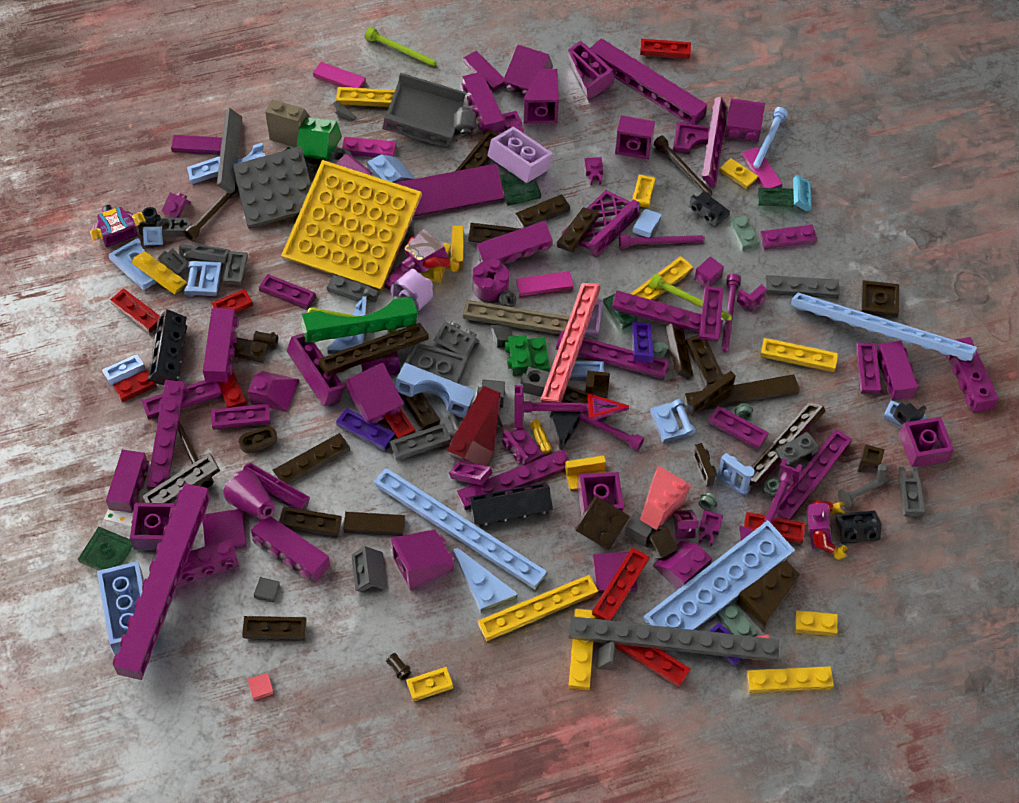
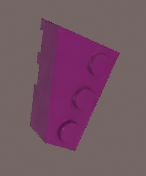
(590, 70)

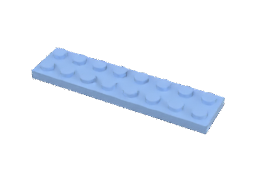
(722, 580)

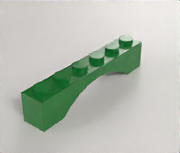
(323, 326)

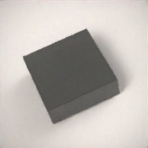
(266, 589)

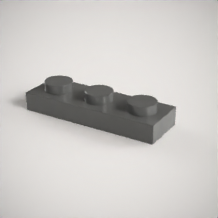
(420, 442)

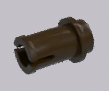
(269, 338)
(402, 671)

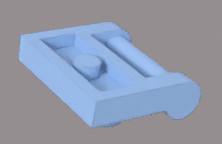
(208, 281)
(667, 424)
(729, 472)

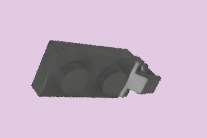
(204, 252)
(351, 289)

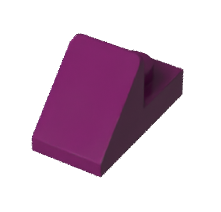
(685, 524)

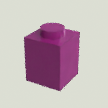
(709, 272)

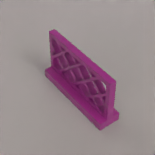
(613, 227)

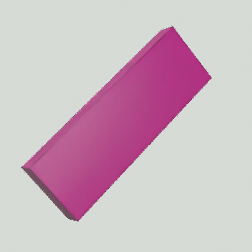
(338, 76)
(765, 173)
(544, 284)

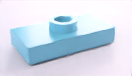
(802, 193)

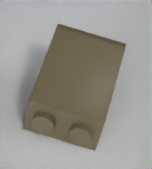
(284, 122)

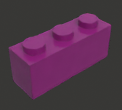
(897, 370)
(127, 481)

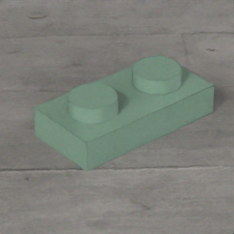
(744, 232)
(735, 621)

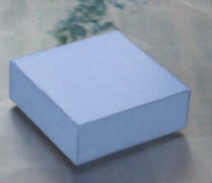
(153, 235)

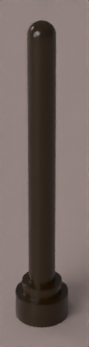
(662, 144)
(193, 231)
(191, 453)

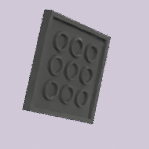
(273, 186)

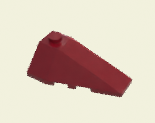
(477, 432)

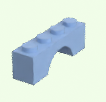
(415, 380)

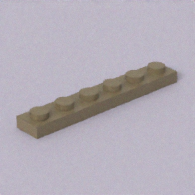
(515, 317)

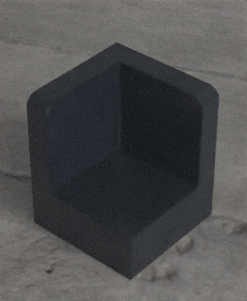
(908, 413)

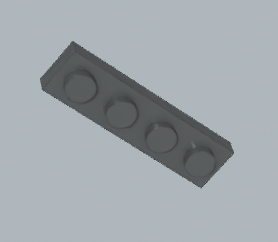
(808, 286)

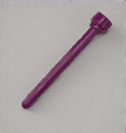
(626, 241)
(733, 282)
(635, 441)

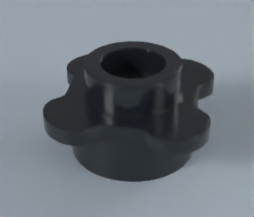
(150, 215)

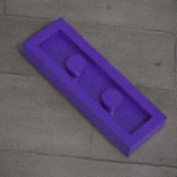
(642, 342)
(369, 432)

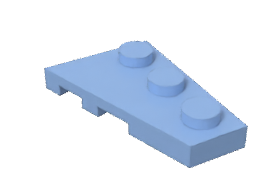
(123, 259)

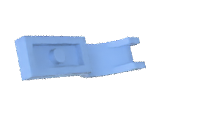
(210, 168)

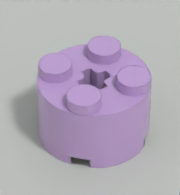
(413, 285)

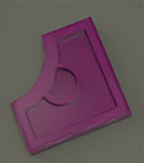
(689, 136)

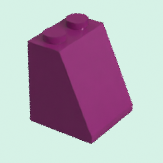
(524, 68)
(542, 98)
(374, 393)
(421, 557)

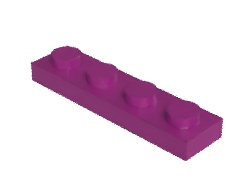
(192, 395)

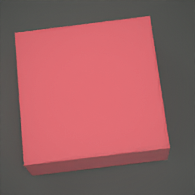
(260, 686)

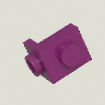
(175, 204)
(750, 301)

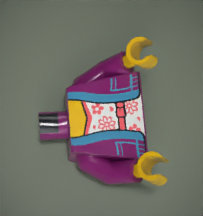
(116, 225)

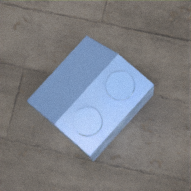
(389, 169)

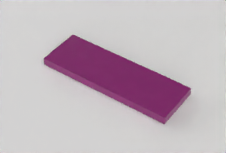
(457, 189)

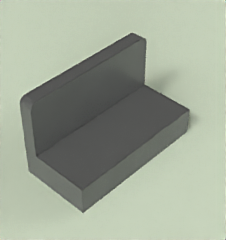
(368, 569)

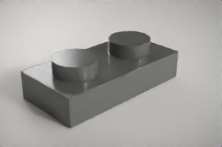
(235, 268)

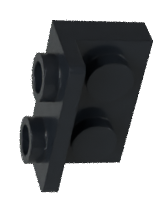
(708, 208)
(859, 526)

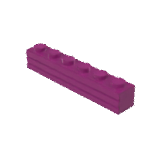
(279, 488)

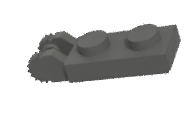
(911, 493)

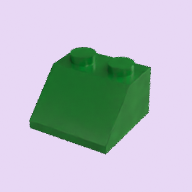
(318, 137)

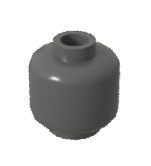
(465, 120)

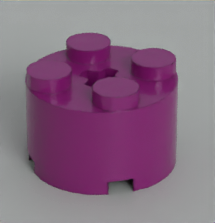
(490, 280)

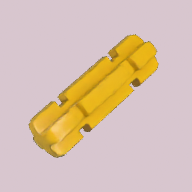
(540, 436)

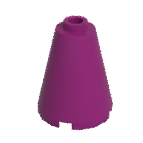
(248, 494)

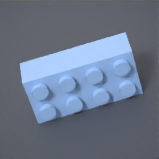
(119, 591)

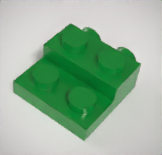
(526, 354)

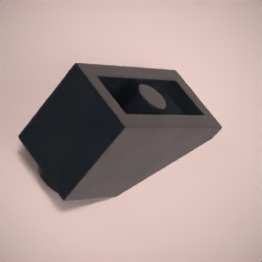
(563, 425)

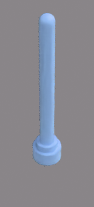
(779, 116)

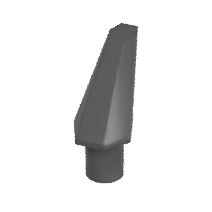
(343, 111)

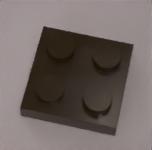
(880, 298)
(602, 522)

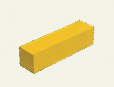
(457, 243)

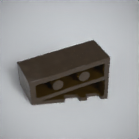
(768, 593)

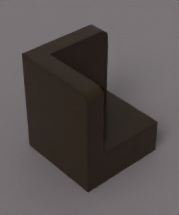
(597, 383)
(871, 457)
(663, 543)

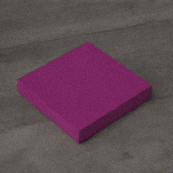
(223, 526)
(605, 568)

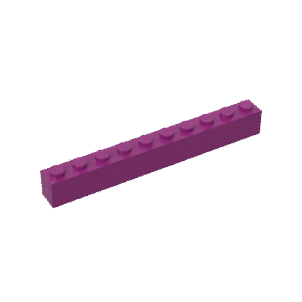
(162, 582)

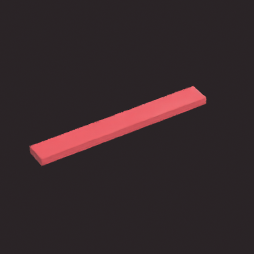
(570, 343)

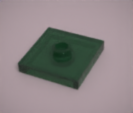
(105, 550)

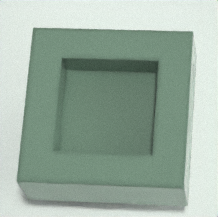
(660, 349)

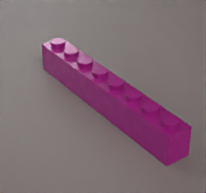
(651, 84)

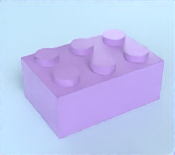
(520, 154)

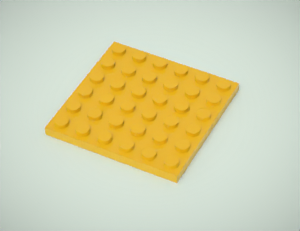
(351, 225)

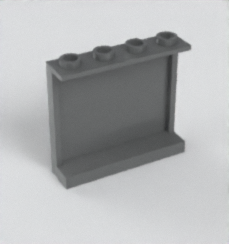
(423, 110)

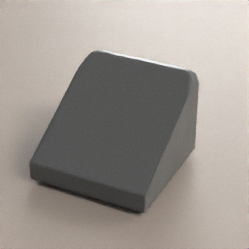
(500, 334)
(605, 656)

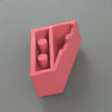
(664, 497)

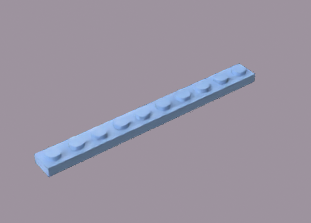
(888, 328)
(460, 528)

